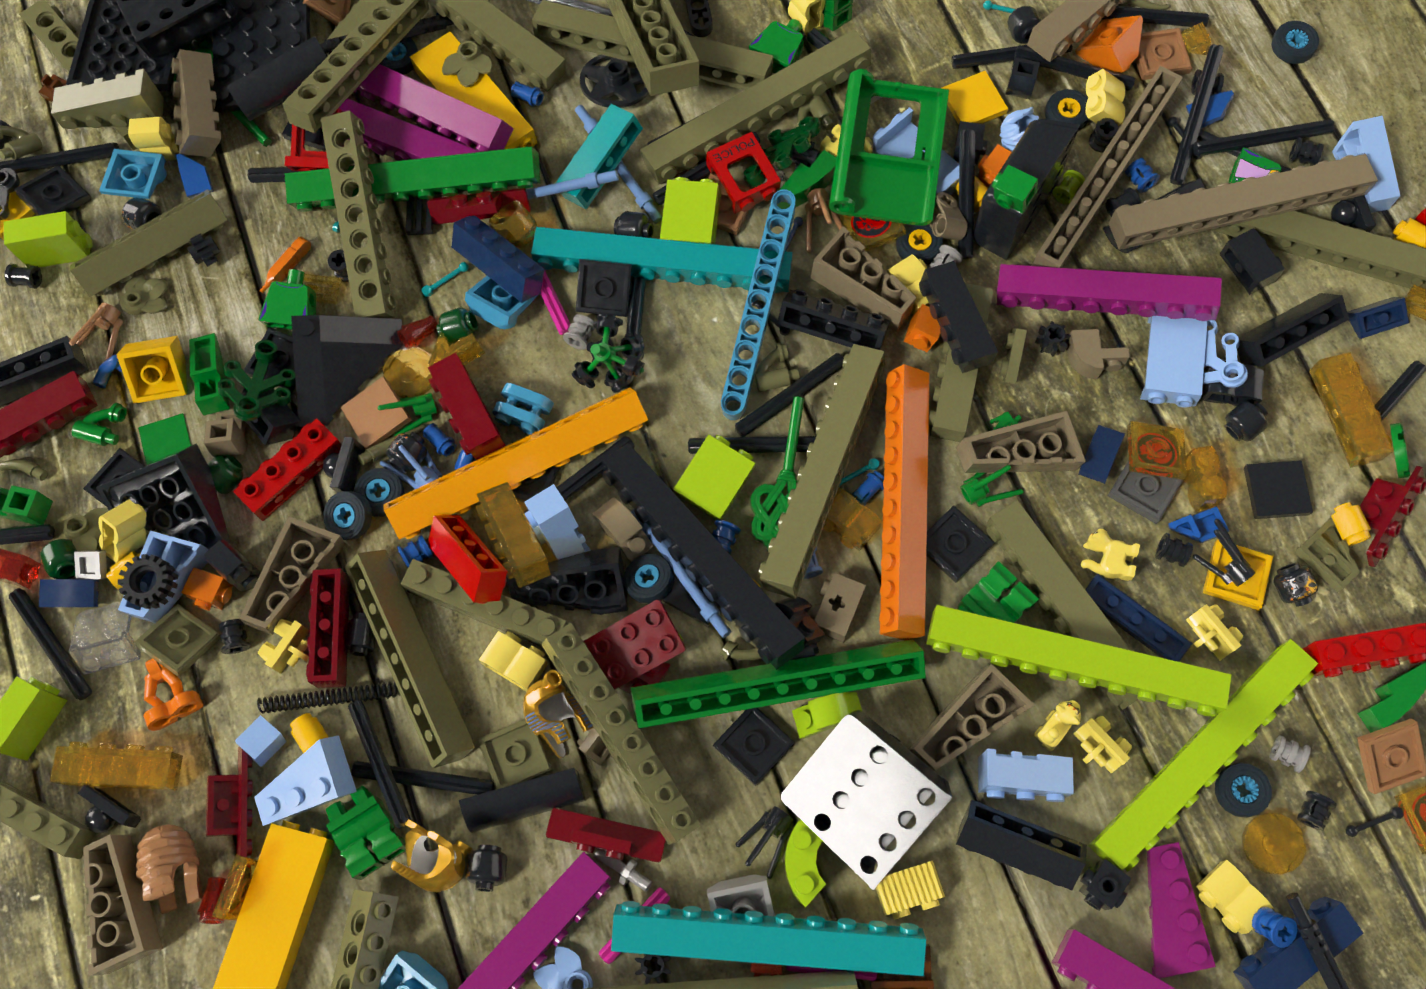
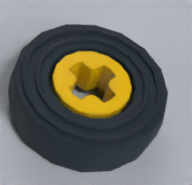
(1071, 100)
(927, 252)

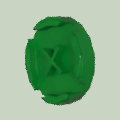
(1400, 450)

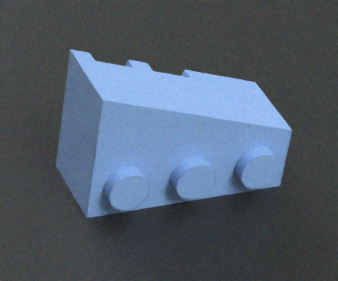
(1025, 776)

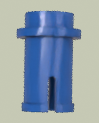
(533, 96)
(444, 444)
(869, 487)

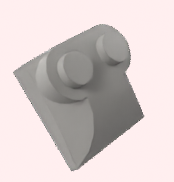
(742, 895)

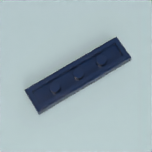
(1137, 620)

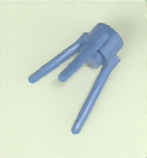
(422, 475)

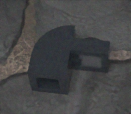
(1022, 78)
(797, 612)

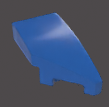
(1216, 107)
(194, 176)
(1199, 526)

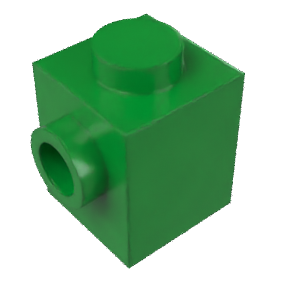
(1014, 189)

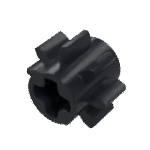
(807, 157)
(203, 250)
(1059, 337)
(656, 974)

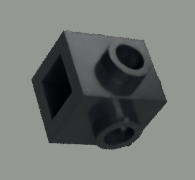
(1114, 884)

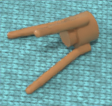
(819, 204)
(104, 317)

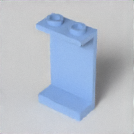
(900, 140)
(1175, 361)

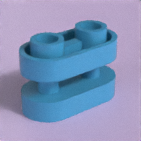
(528, 422)

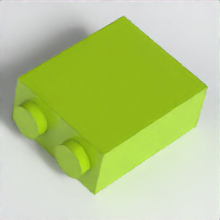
(691, 210)
(47, 239)
(715, 477)
(26, 715)

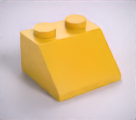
(154, 369)

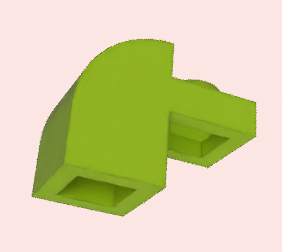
(824, 713)

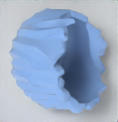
(1014, 127)

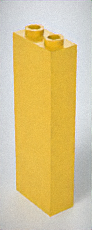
(481, 95)
(276, 909)

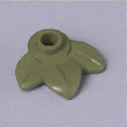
(467, 66)
(144, 295)
(88, 534)

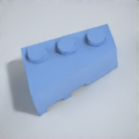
(1370, 138)
(555, 523)
(182, 556)
(307, 783)

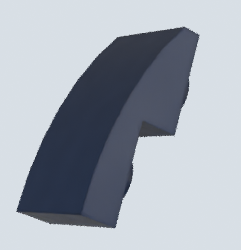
(1101, 454)
(68, 593)

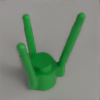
(422, 405)
(975, 489)

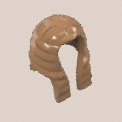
(157, 859)

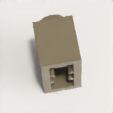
(843, 591)

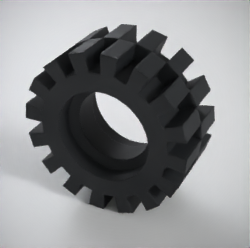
(134, 575)

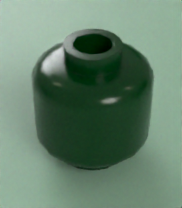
(457, 324)
(225, 473)
(59, 559)

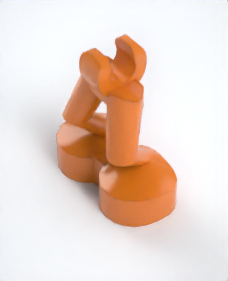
(179, 706)

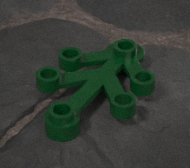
(782, 152)
(249, 406)

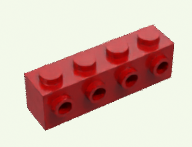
(287, 470)
(467, 558)
(1368, 649)

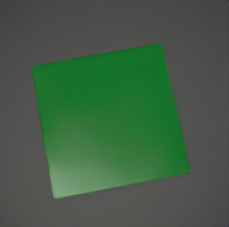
(164, 437)

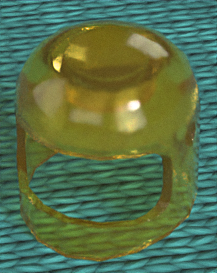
(518, 223)

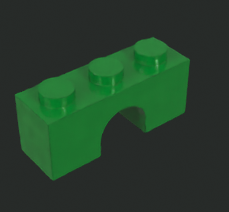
(24, 505)

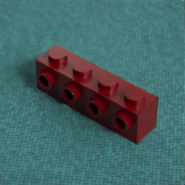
(465, 406)
(44, 411)
(328, 628)

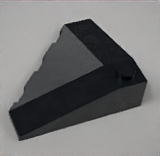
(336, 358)
(175, 496)

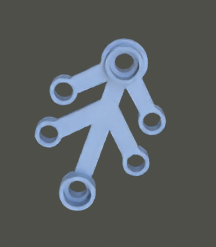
(1222, 368)

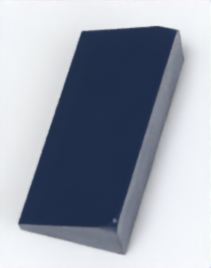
(1379, 316)

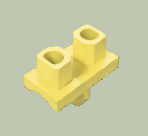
(1213, 632)
(289, 649)
(1101, 746)

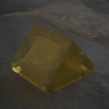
(1196, 39)

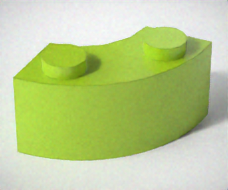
(801, 864)

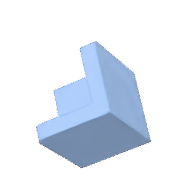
(261, 740)

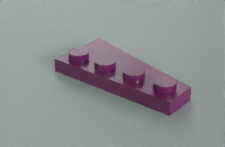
(1177, 927)

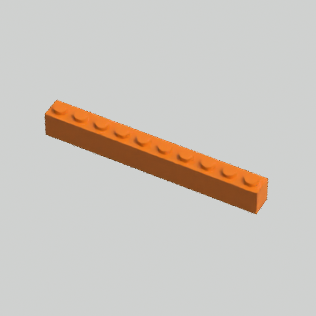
(905, 504)

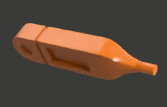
(287, 261)

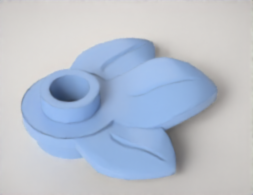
(563, 972)

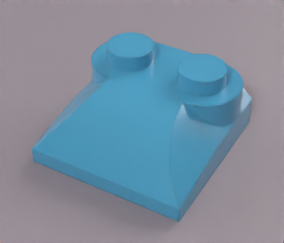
(133, 174)
(495, 304)
(411, 972)

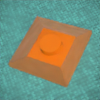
(1113, 43)

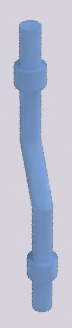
(591, 180)
(642, 198)
(708, 610)

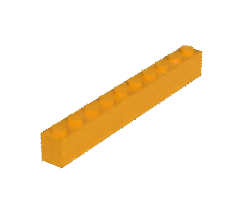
(516, 462)

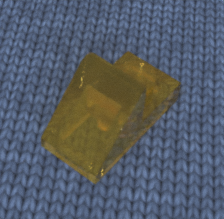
(467, 349)

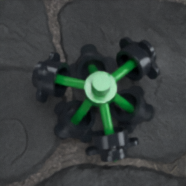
(602, 352)

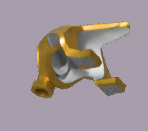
(547, 705)
(432, 869)

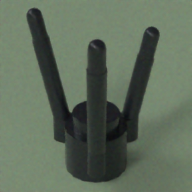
(1238, 569)
(776, 824)

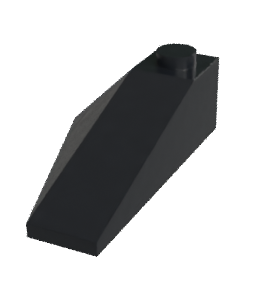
(580, 581)

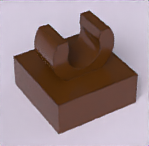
(49, 85)

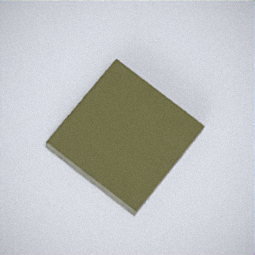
(178, 640)
(514, 755)

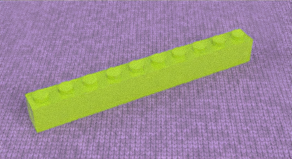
(1079, 660)
(1203, 755)

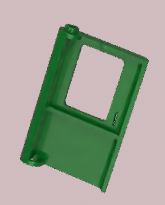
(884, 184)

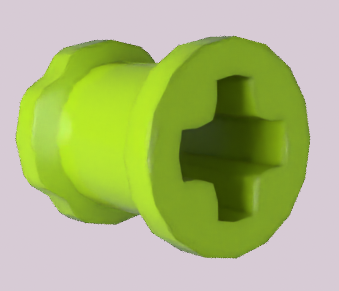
(1068, 186)

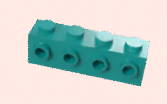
(601, 151)

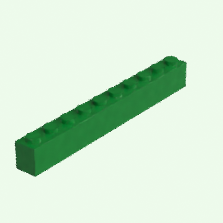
(424, 177)
(767, 686)

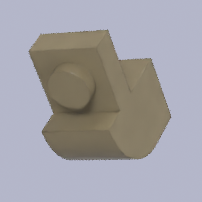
(1089, 358)
(225, 435)
(623, 529)

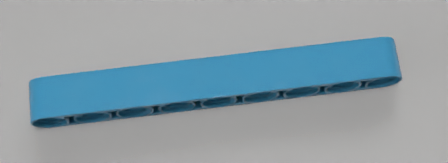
(763, 292)

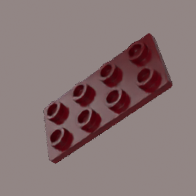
(635, 644)

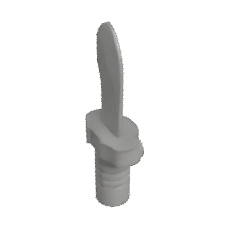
(627, 871)

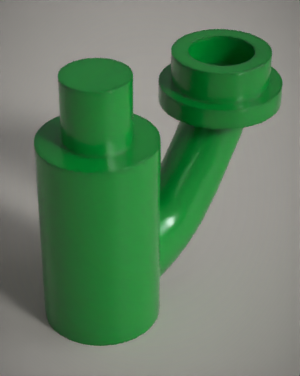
(89, 431)

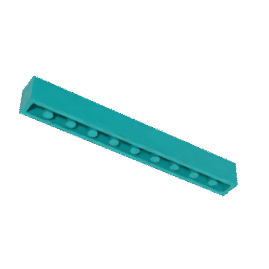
(656, 257)
(769, 939)

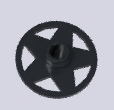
(612, 80)

